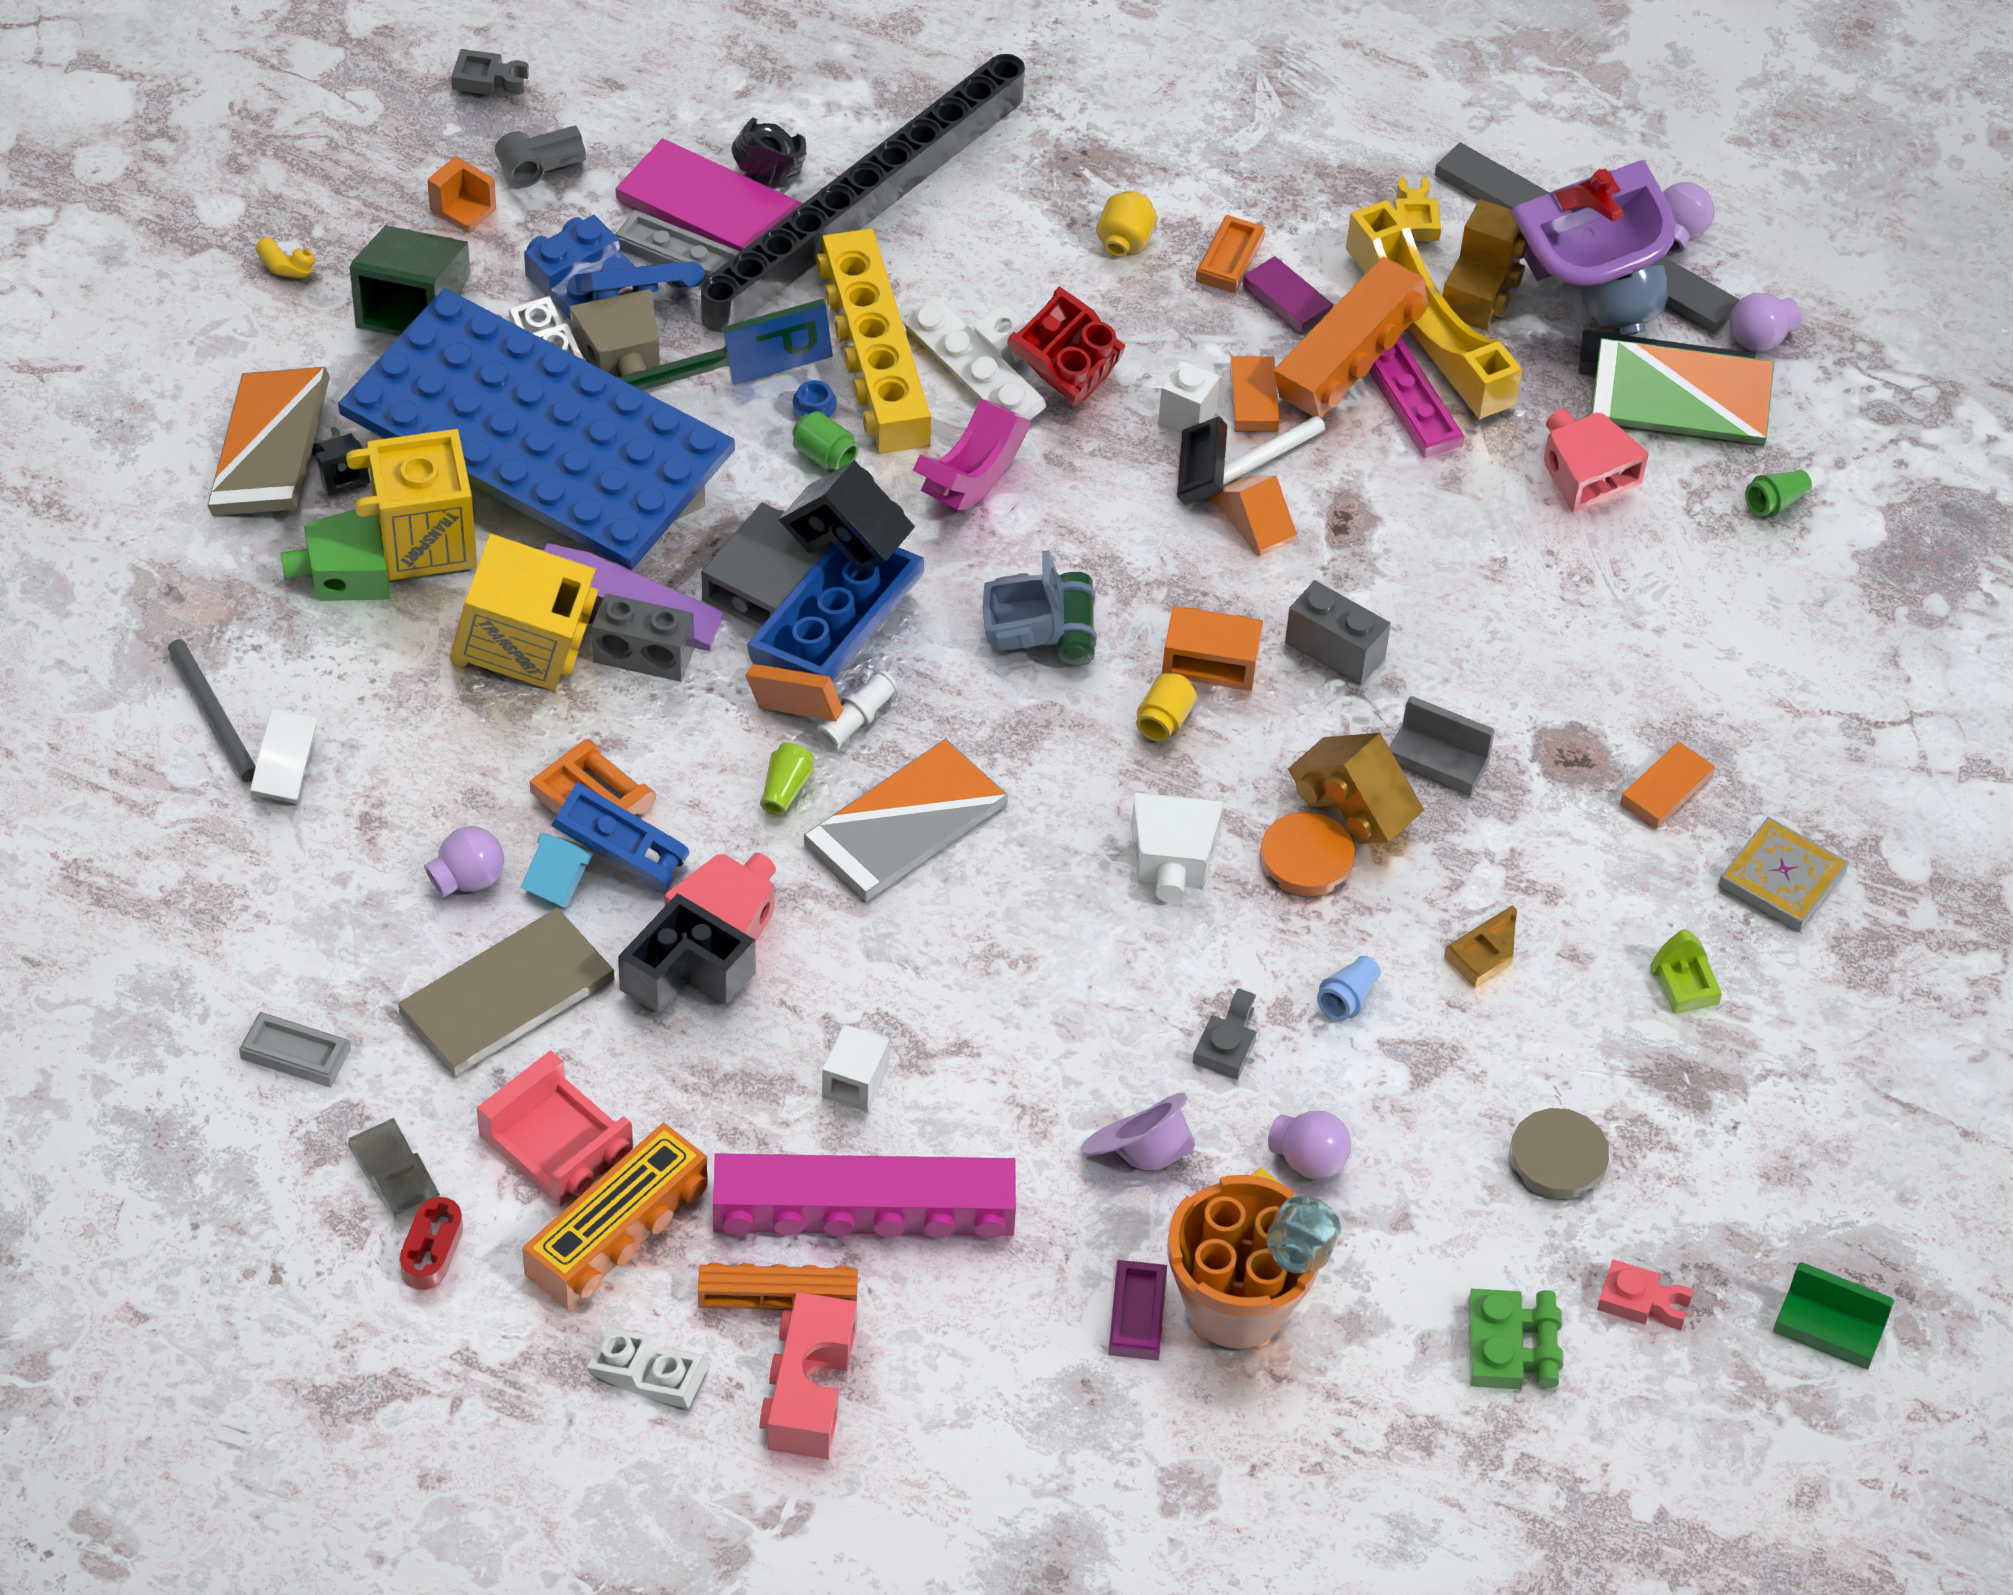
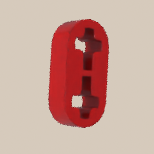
(441, 1246)

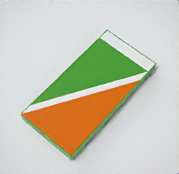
(1683, 391)

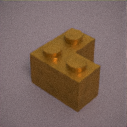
(1486, 265)
(1362, 780)

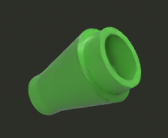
(1773, 493)

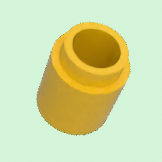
(1165, 707)

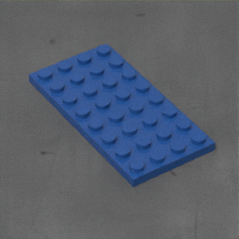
(541, 427)

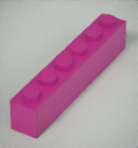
(864, 1195)

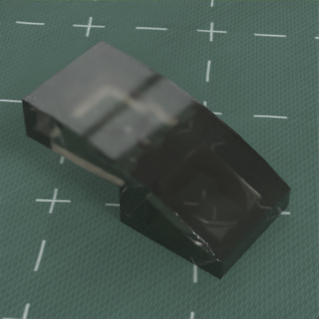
(392, 1168)

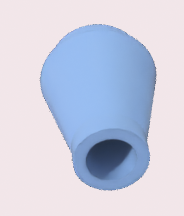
(1346, 990)

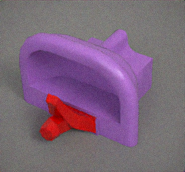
(1597, 227)

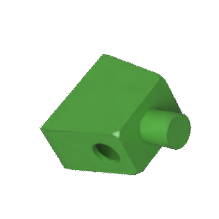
(341, 558)

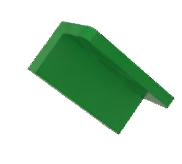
(1834, 1315)

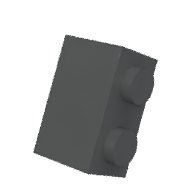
(1337, 632)

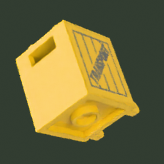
(419, 503)
(524, 613)

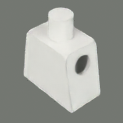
(1174, 841)

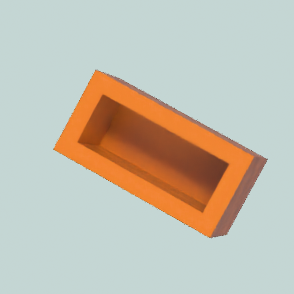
(1212, 647)

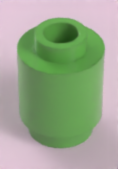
(824, 441)

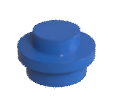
(813, 397)

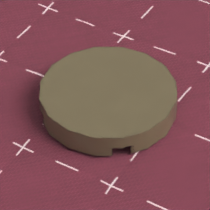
(1559, 1153)

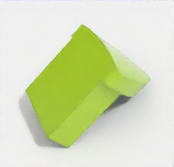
(1686, 973)

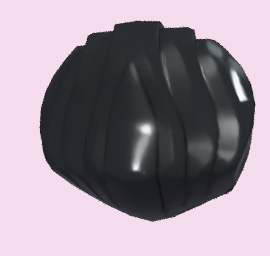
(769, 153)

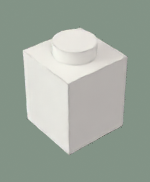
(1188, 397)
(855, 1067)

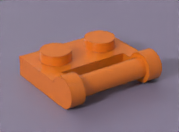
(557, 780)

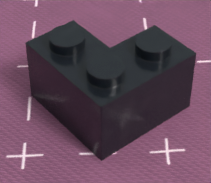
(852, 514)
(684, 947)

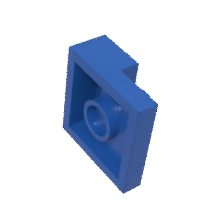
(577, 249)

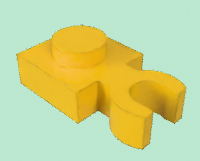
(1418, 210)

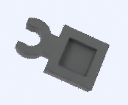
(484, 71)

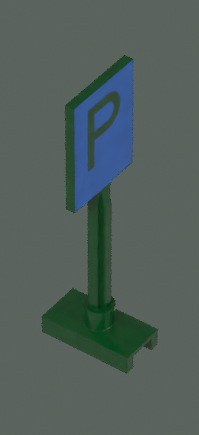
(754, 348)

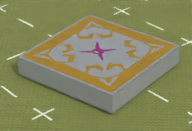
(1783, 874)

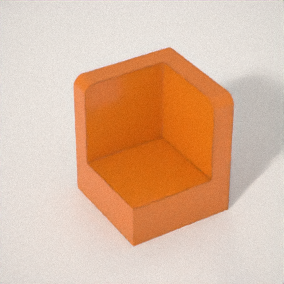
(461, 194)

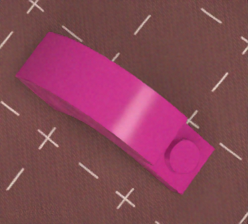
(976, 459)

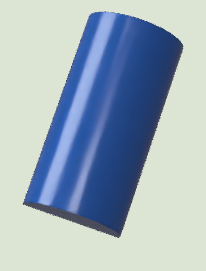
(833, 613)

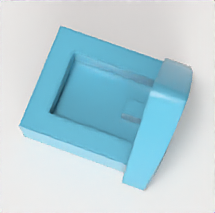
(556, 869)

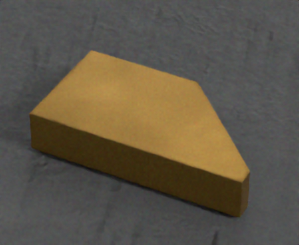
(1485, 949)

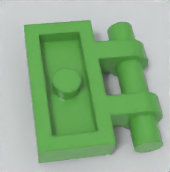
(1497, 1339)

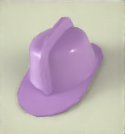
(1148, 1137)

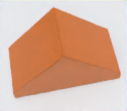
(1258, 512)

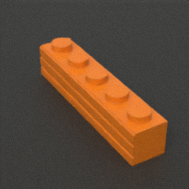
(771, 1285)

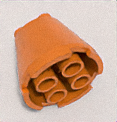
(1224, 1265)

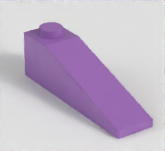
(625, 583)

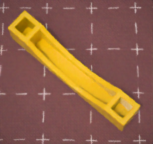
(1471, 362)

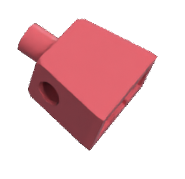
(1591, 458)
(733, 891)

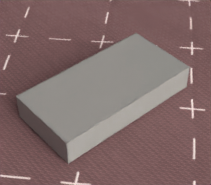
(295, 1049)

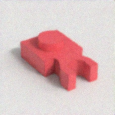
(1635, 1294)

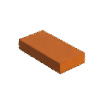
(1230, 254)
(1254, 393)
(794, 692)
(1667, 785)

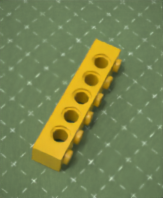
(874, 341)

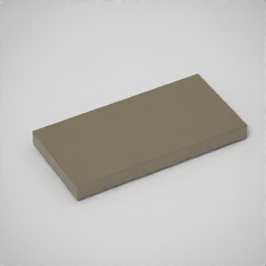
(506, 991)

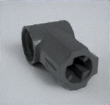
(528, 158)

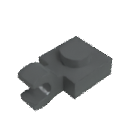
(1228, 1042)

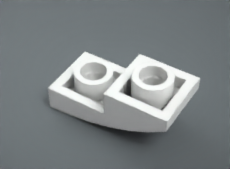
(543, 320)
(283, 756)
(641, 1367)

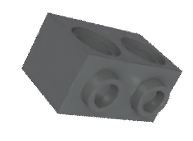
(643, 637)

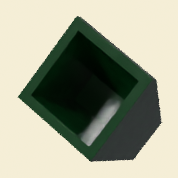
(402, 275)

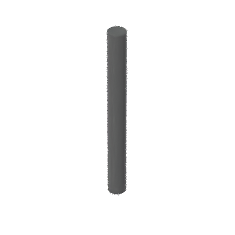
(212, 709)

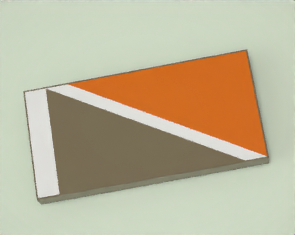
(269, 441)

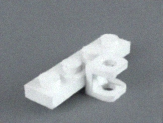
(978, 357)

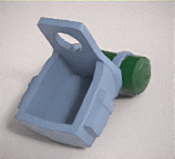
(1042, 610)

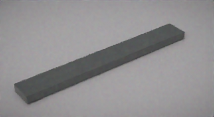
(1494, 183)

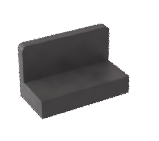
(1442, 745)

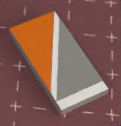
(905, 819)

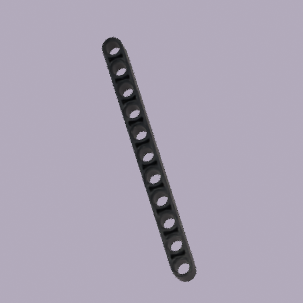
(862, 191)

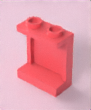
(552, 1130)

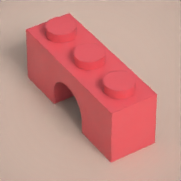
(817, 1337)

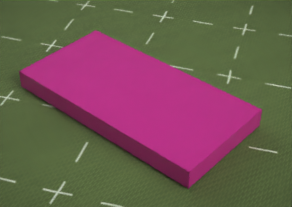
(703, 196)

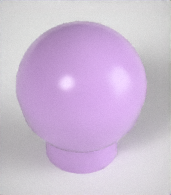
(1692, 212)
(1763, 321)
(466, 861)
(1312, 1143)

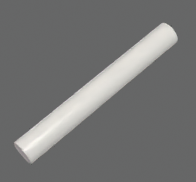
(1273, 448)

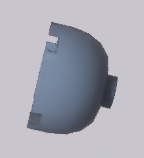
(1628, 300)

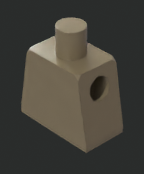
(617, 333)

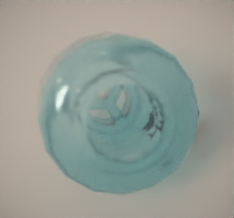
(1303, 1234)

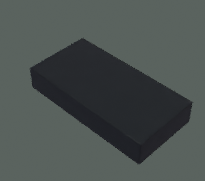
(1202, 460)

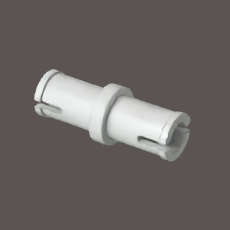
(858, 709)

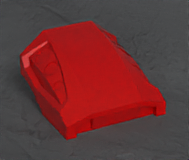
(1068, 347)

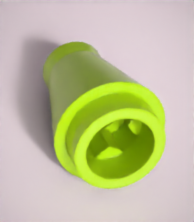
(786, 776)

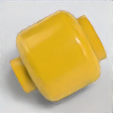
(1126, 222)

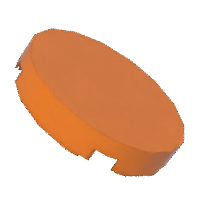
(1307, 853)

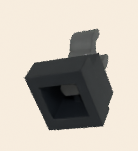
(332, 463)

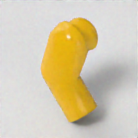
(280, 264)

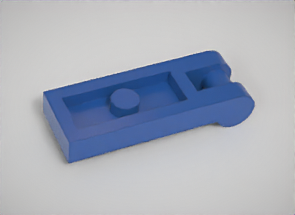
(606, 283)
(620, 837)

